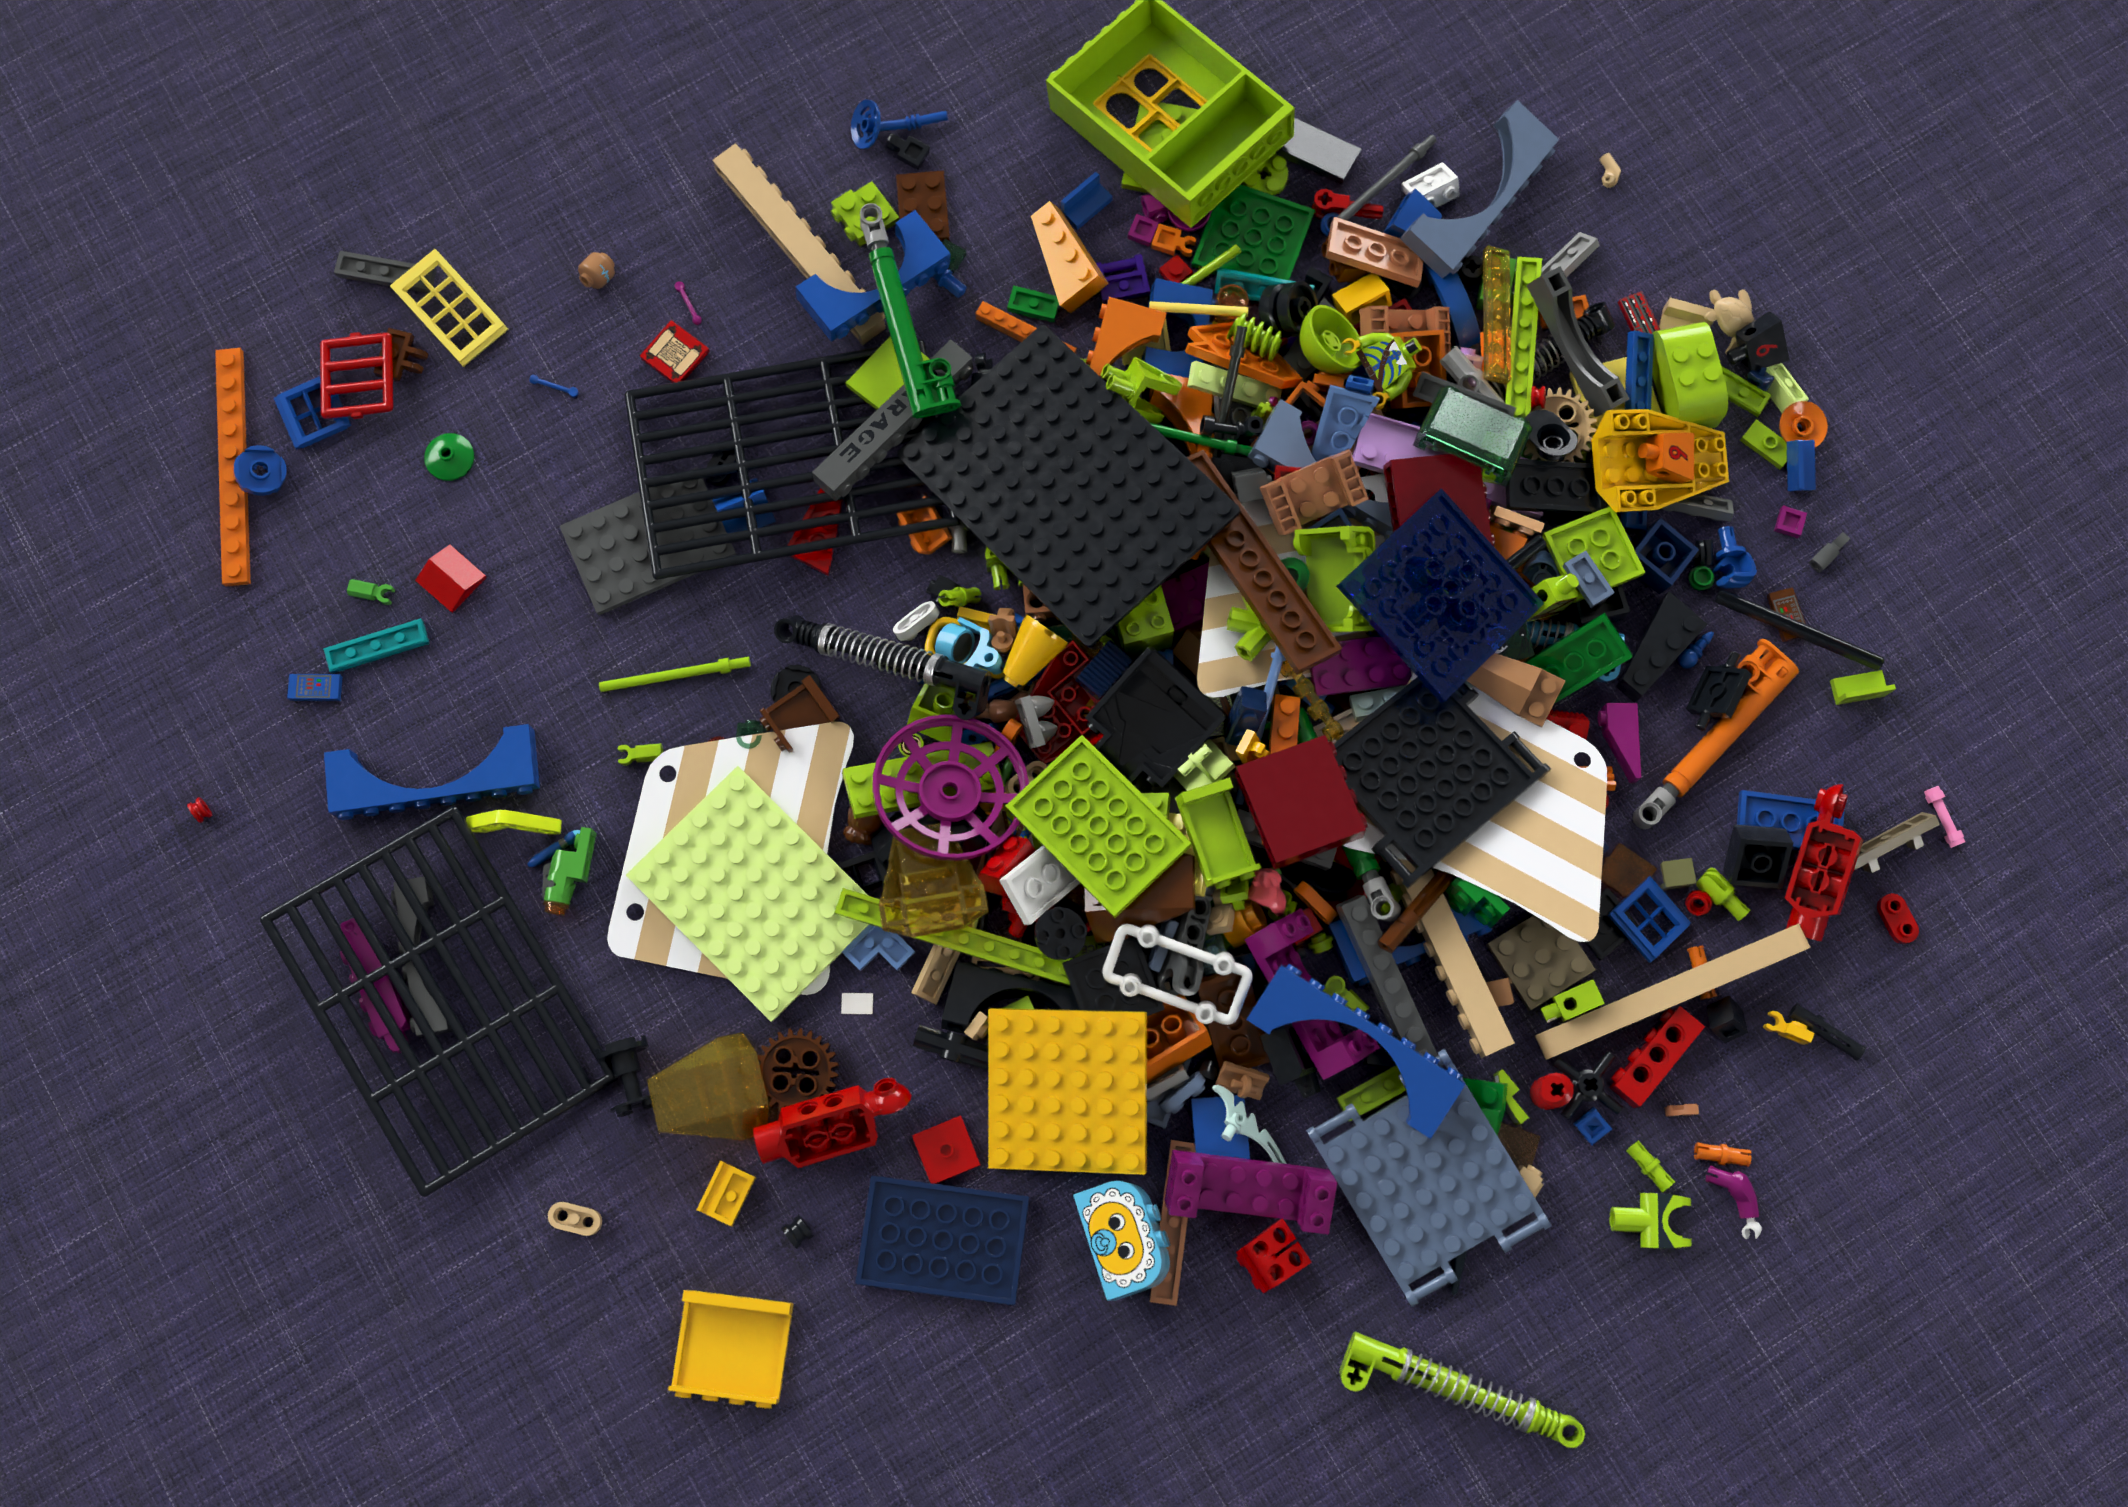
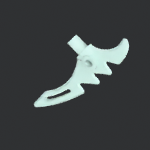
(1238, 1123)

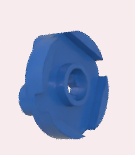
(269, 460)

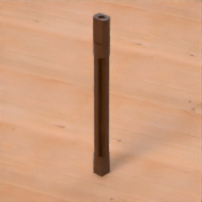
(1415, 911)

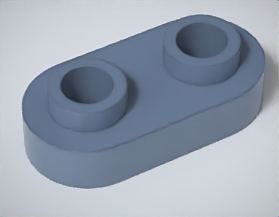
(1175, 1099)

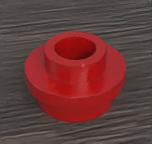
(1695, 908)

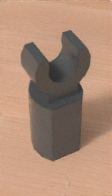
(1828, 553)

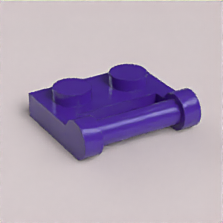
(1125, 285)

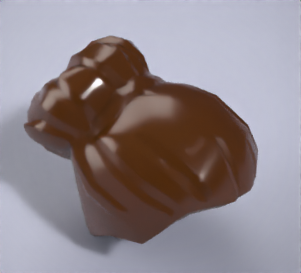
(862, 829)

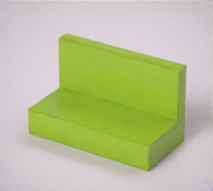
(1860, 687)

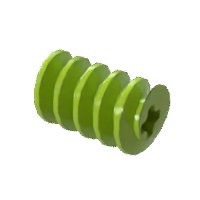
(1257, 337)

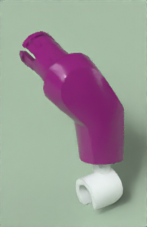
(1744, 1194)

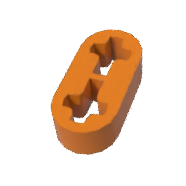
(1011, 732)
(1315, 902)

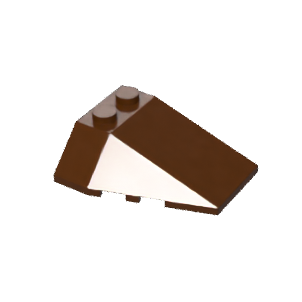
(1163, 900)

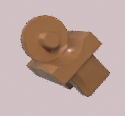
(1003, 629)
(1242, 1080)

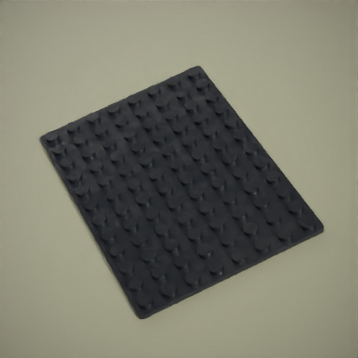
(1068, 485)

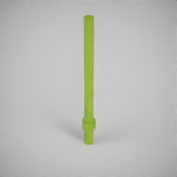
(723, 666)

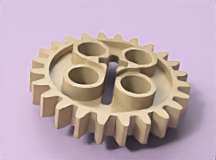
(1555, 404)

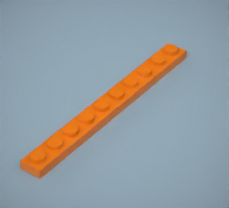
(231, 443)

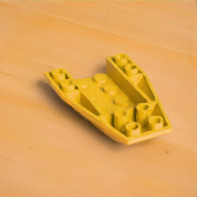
(1622, 474)

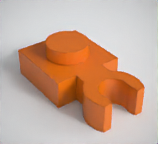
(1169, 240)

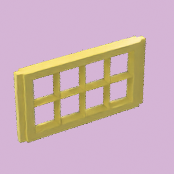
(417, 273)

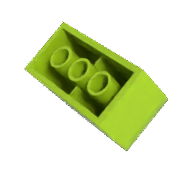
(1689, 375)

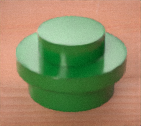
(1701, 578)

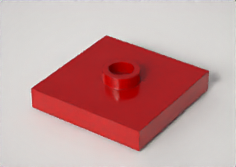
(946, 1150)

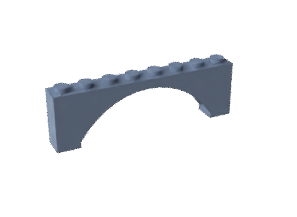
(1446, 241)
(1285, 445)

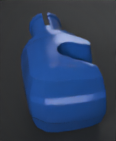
(1733, 561)

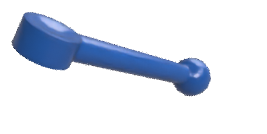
(573, 392)

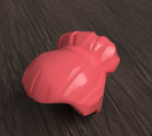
(1267, 891)

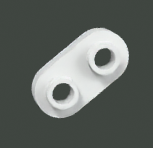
(916, 621)

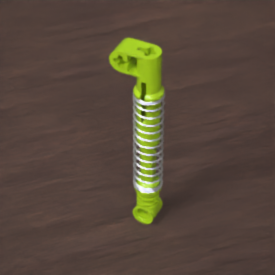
(1454, 1386)

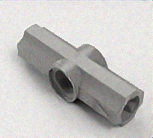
(1461, 368)

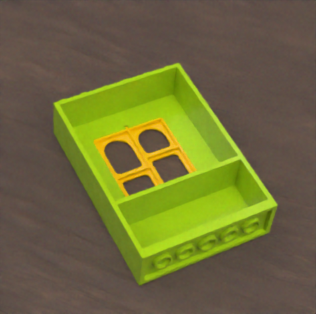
(1213, 149)

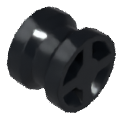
(1467, 275)
(797, 1231)

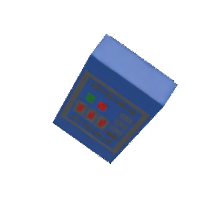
(314, 687)

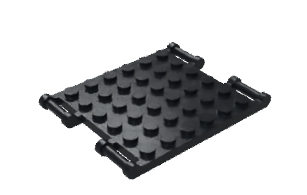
(1431, 774)

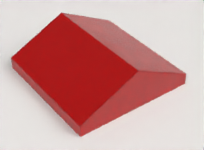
(450, 577)

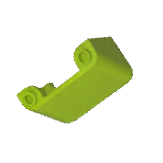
(1330, 557)

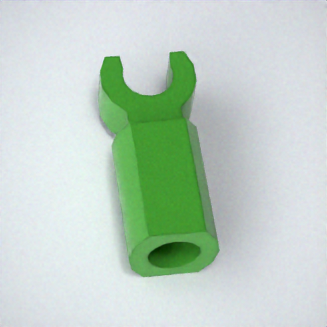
(369, 591)

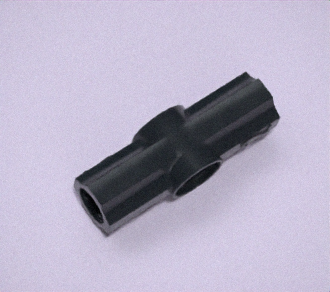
(951, 1047)

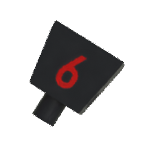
(1760, 343)

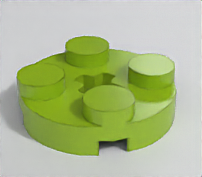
(1271, 184)

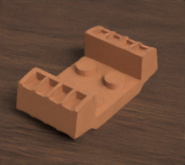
(1383, 320)
(1313, 492)

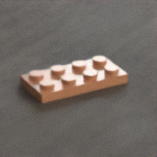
(1373, 252)

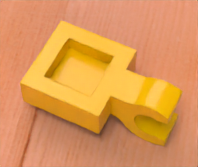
(1793, 1031)

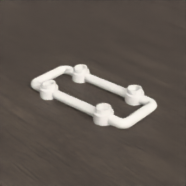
(1204, 1011)

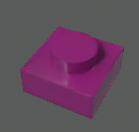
(1143, 230)
(1790, 522)

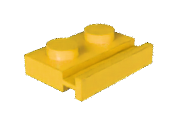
(726, 1193)

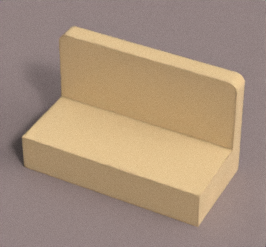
(1682, 313)

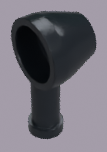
(1209, 1070)

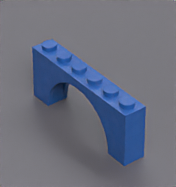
(841, 311)
(1402, 954)

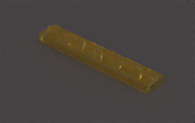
(1496, 315)

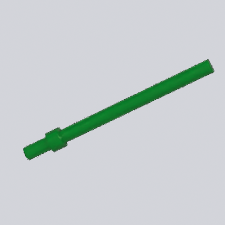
(1229, 446)

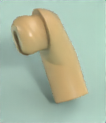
(1612, 171)

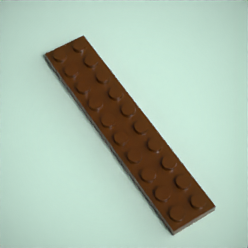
(1268, 585)

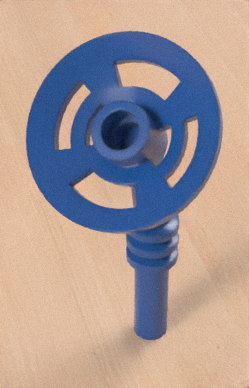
(875, 125)

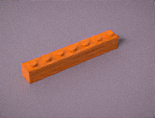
(1006, 323)

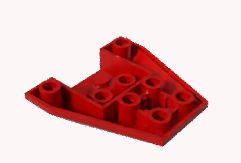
(1070, 701)

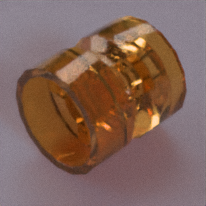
(1230, 296)

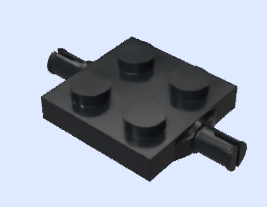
(1718, 691)

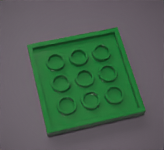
(1263, 227)

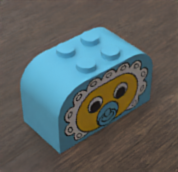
(1124, 1238)

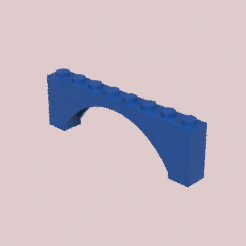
(507, 769)
(1428, 1086)

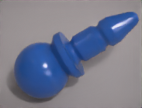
(1690, 656)

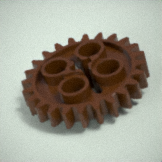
(799, 1047)

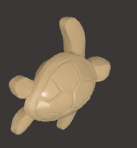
(1730, 314)

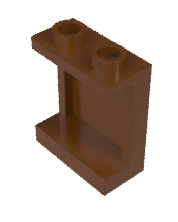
(797, 709)

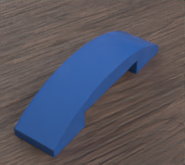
(1462, 316)
(1360, 381)

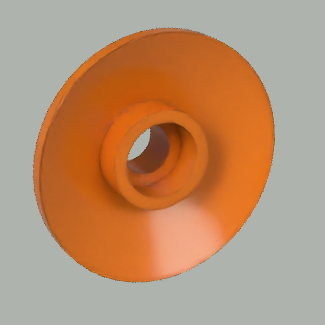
(1809, 417)

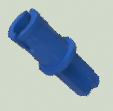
(951, 283)

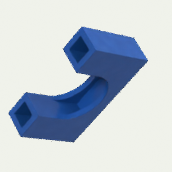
(1173, 292)

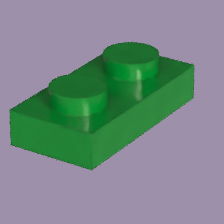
(1033, 304)

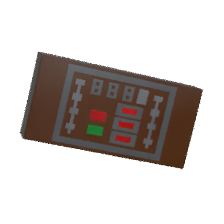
(1786, 604)

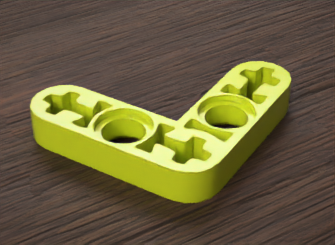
(504, 819)

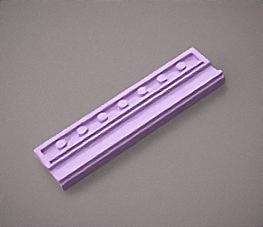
(1391, 439)

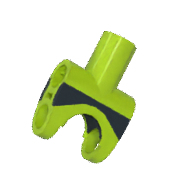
(1651, 1220)

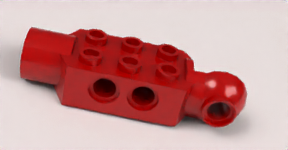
(1823, 866)
(829, 1124)

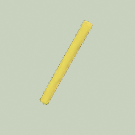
(1198, 309)

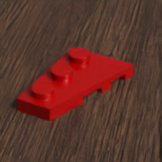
(821, 559)

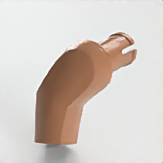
(1001, 710)

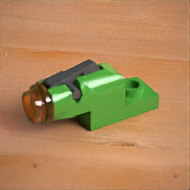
(564, 870)

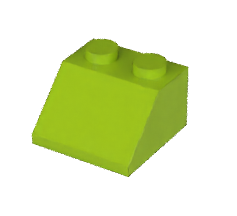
(933, 702)

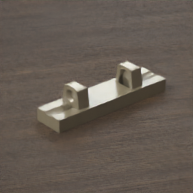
(1906, 832)

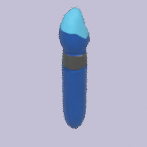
(549, 851)

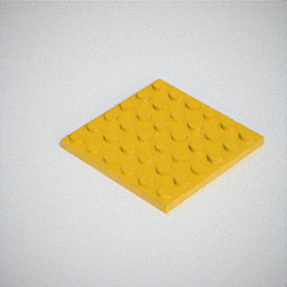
(1067, 1090)

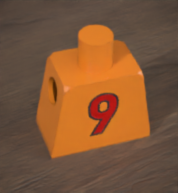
(1669, 456)

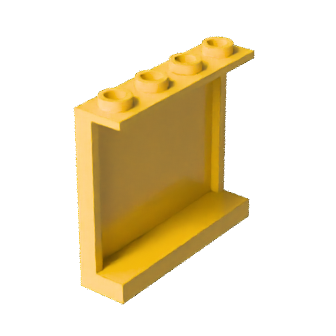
(731, 1348)

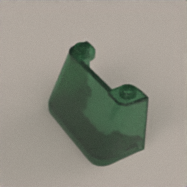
(1474, 433)

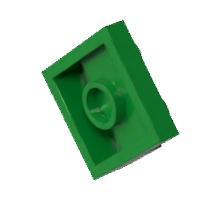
(1466, 897)

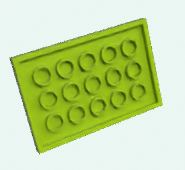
(1098, 826)

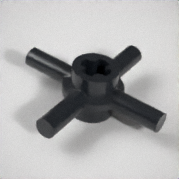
(1581, 1094)

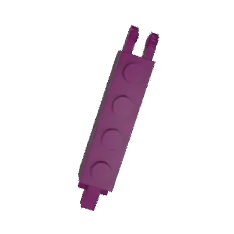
(384, 986)

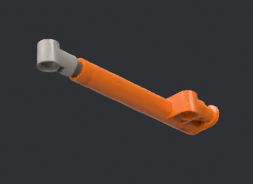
(1767, 681)

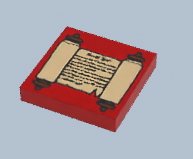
(674, 353)

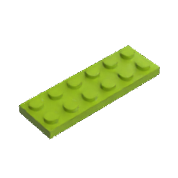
(859, 781)

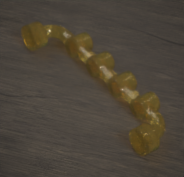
(1318, 707)

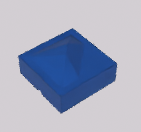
(1592, 1126)

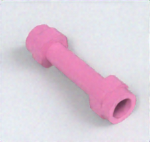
(1935, 797)

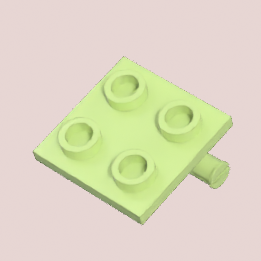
(1204, 767)

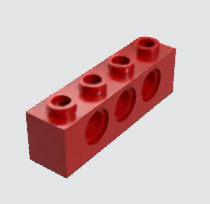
(1686, 1031)

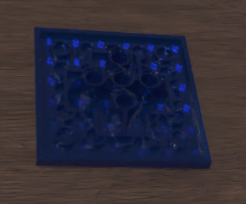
(1394, 591)

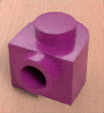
(1153, 208)

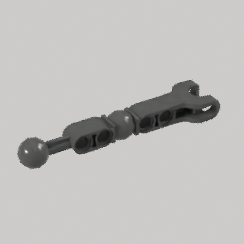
(1182, 966)

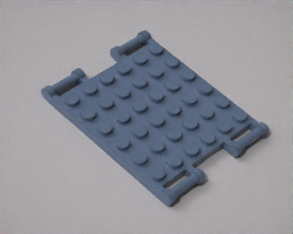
(1424, 1194)

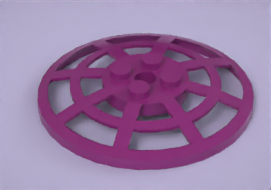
(946, 774)

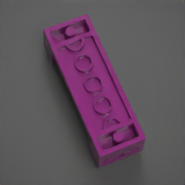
(1321, 1038)
(1250, 1189)

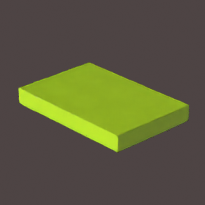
(878, 376)

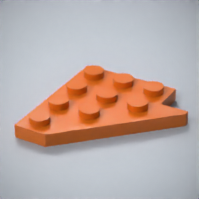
(1212, 345)

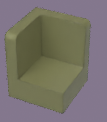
(1677, 874)

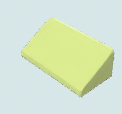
(1784, 387)

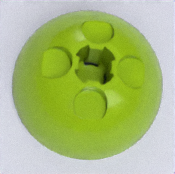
(1322, 338)

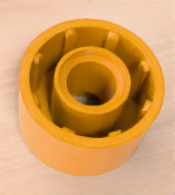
(1246, 923)

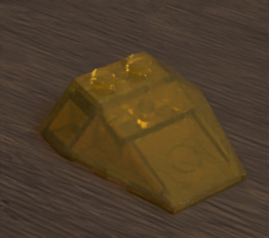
(929, 893)
(712, 1091)

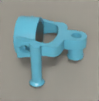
(958, 642)

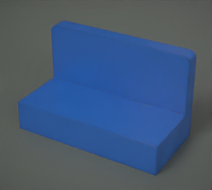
(1085, 201)
(1801, 465)

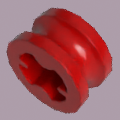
(1538, 397)
(199, 810)

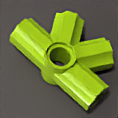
(1255, 634)

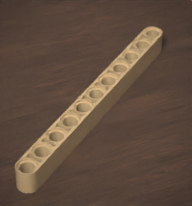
(1672, 991)

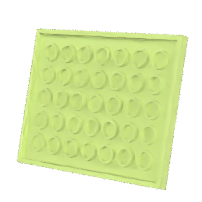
(750, 893)

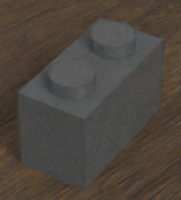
(1247, 483)

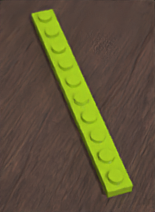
(965, 940)

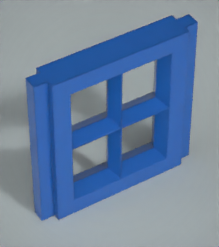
(292, 421)
(1634, 933)

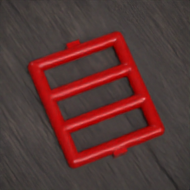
(327, 367)

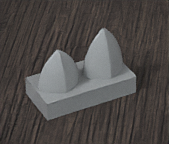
(1029, 710)

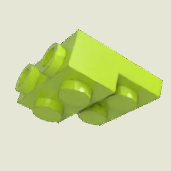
(848, 207)

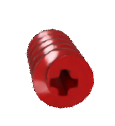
(1545, 1098)

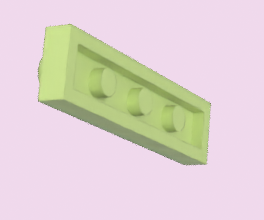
(1246, 391)

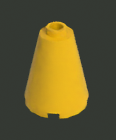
(1031, 651)

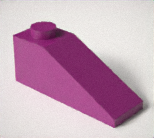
(1621, 733)

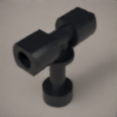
(1242, 433)

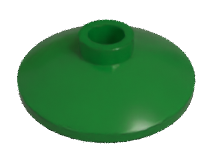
(454, 465)

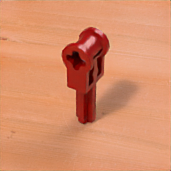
(1338, 203)

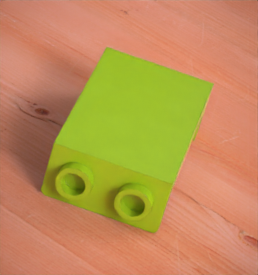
(1216, 834)

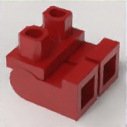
(1263, 1264)

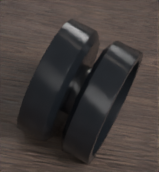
(1286, 307)

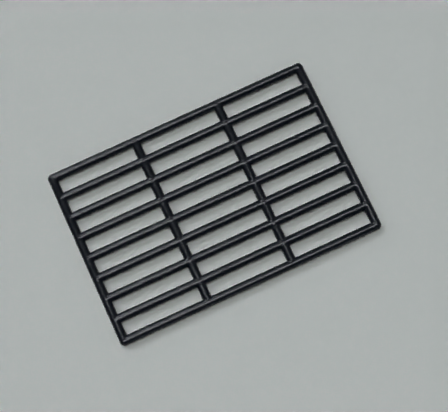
(743, 465)
(465, 1042)

